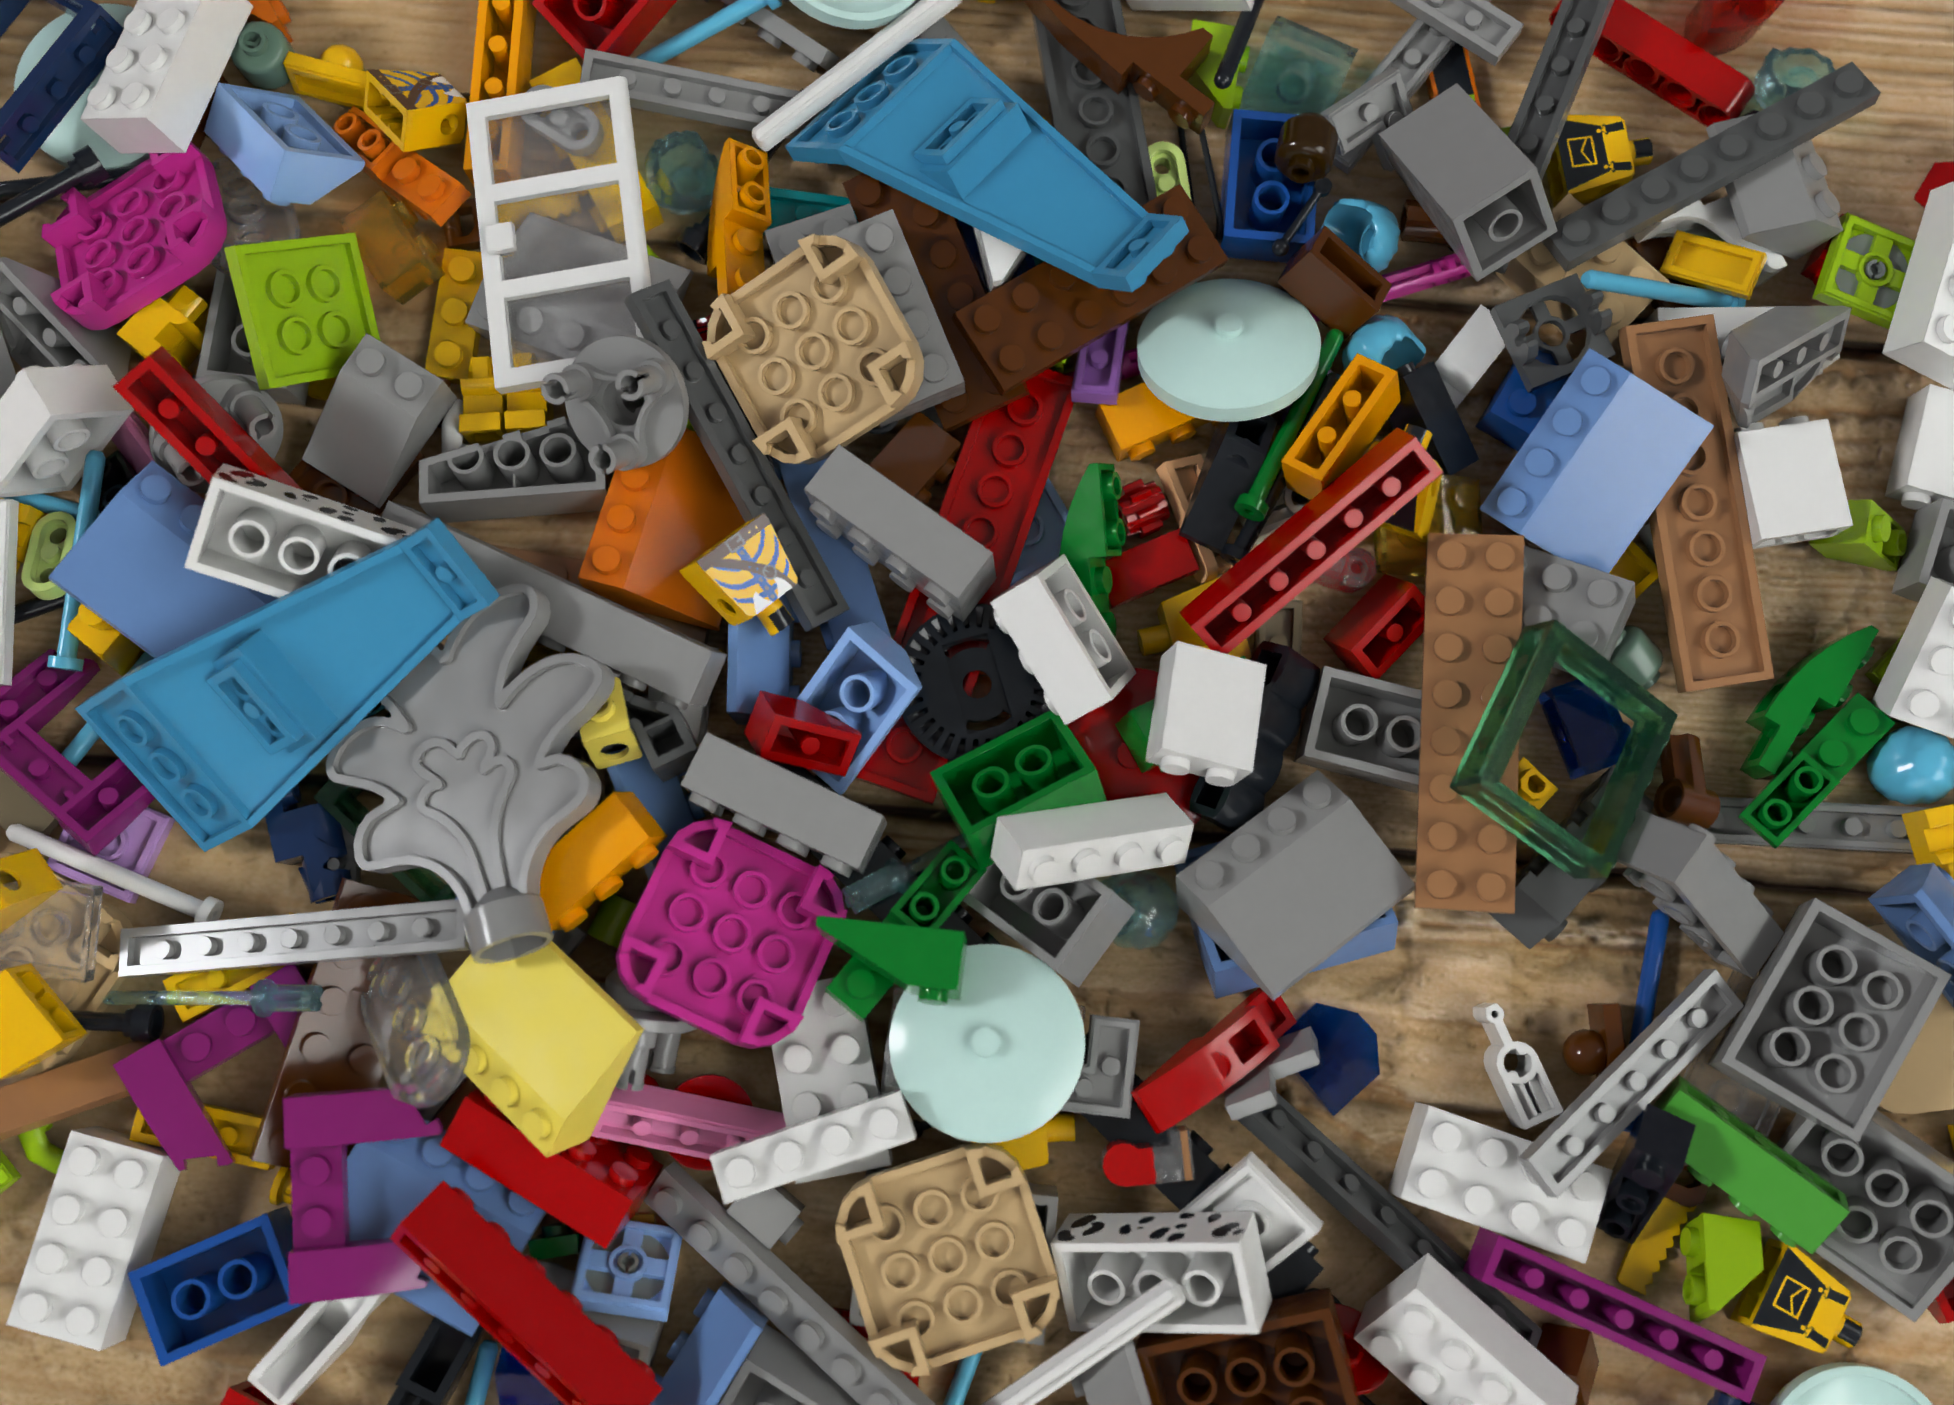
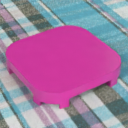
(136, 237)
(729, 935)

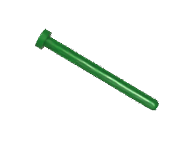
(1253, 504)

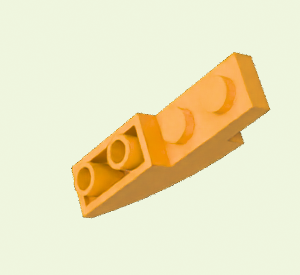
(738, 216)

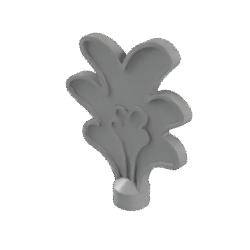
(480, 769)

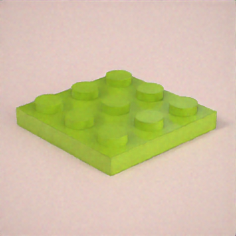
(301, 306)

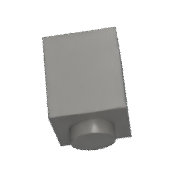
(769, 1215)

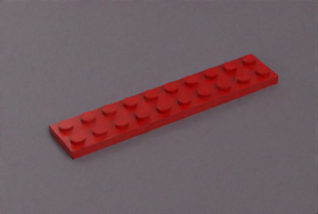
(995, 503)

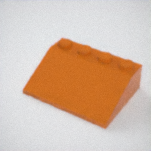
(653, 528)

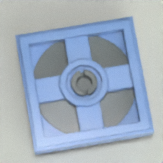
(631, 1274)

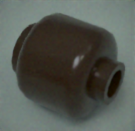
(1306, 148)

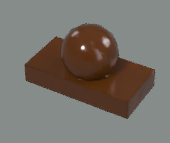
(1595, 1049)

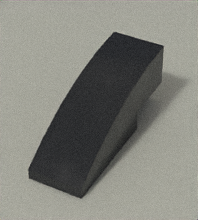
(436, 1366)

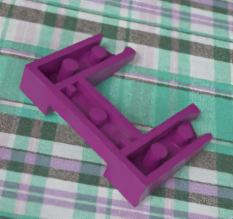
(84, 808)
(163, 1073)
(317, 1132)

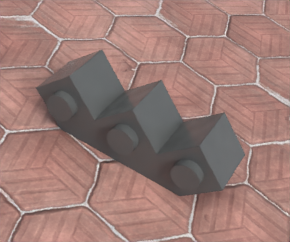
(662, 735)
(1545, 891)

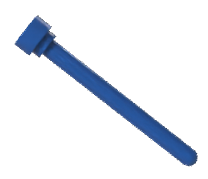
(1649, 979)

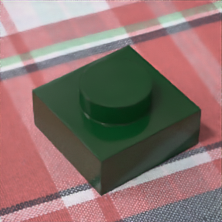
(555, 1241)

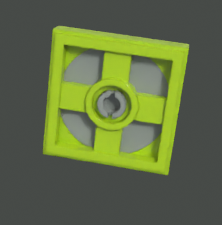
(1865, 270)

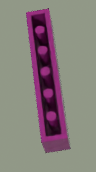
(1614, 1314)

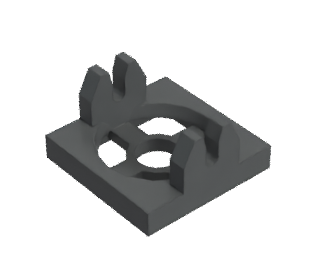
(1525, 349)

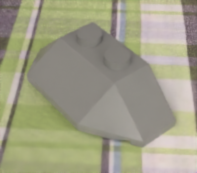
(46, 335)
(1779, 356)

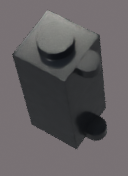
(1429, 406)

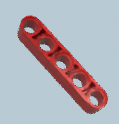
(1670, 65)

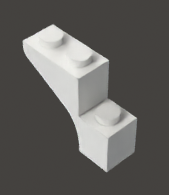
(1715, 222)
(311, 1346)

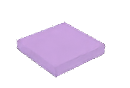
(133, 849)

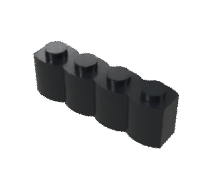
(1287, 690)

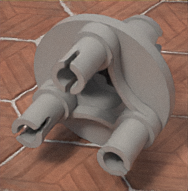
(622, 402)
(246, 405)
(658, 1042)

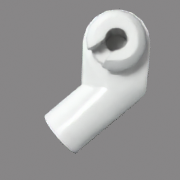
(451, 436)

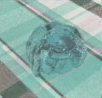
(1788, 72)
(681, 173)
(1153, 904)

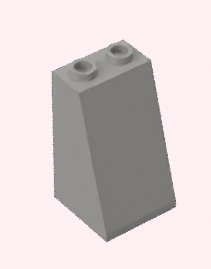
(1470, 181)

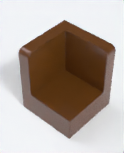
(1573, 1353)

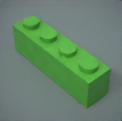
(1755, 1170)

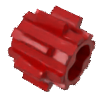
(1142, 508)

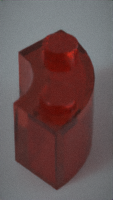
(1727, 24)

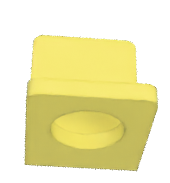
(609, 727)

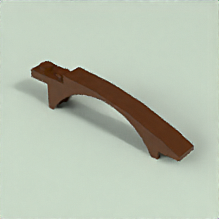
(1152, 64)

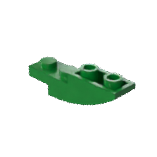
(1095, 533)
(1806, 688)
(1816, 770)
(924, 904)

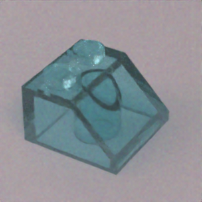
(1297, 70)

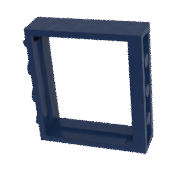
(56, 79)

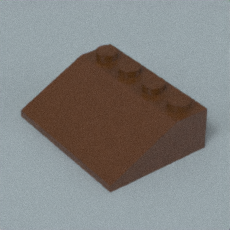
(1290, 1362)

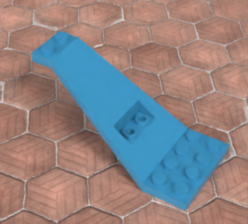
(977, 151)
(263, 699)

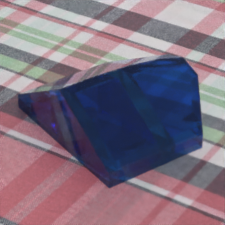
(1346, 1055)

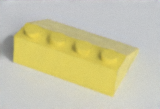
(544, 1043)

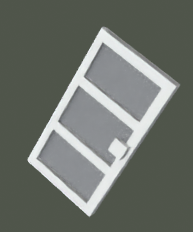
(556, 224)

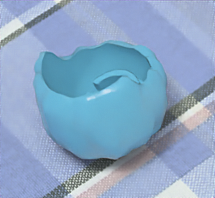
(1366, 229)
(1384, 341)
(1912, 766)

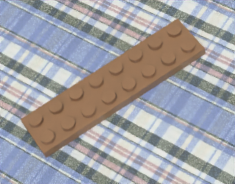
(1702, 520)
(1467, 639)

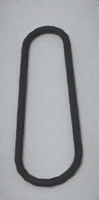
(1219, 217)

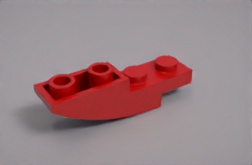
(1214, 1061)

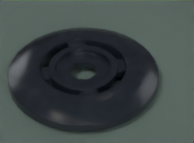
(943, 708)

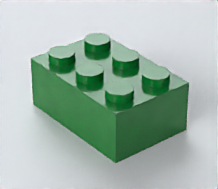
(1015, 774)

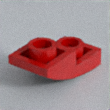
(1150, 567)

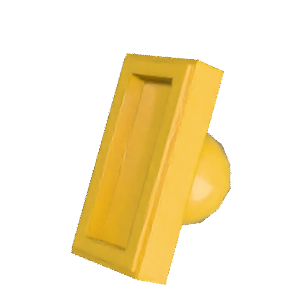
(332, 78)
(1713, 264)

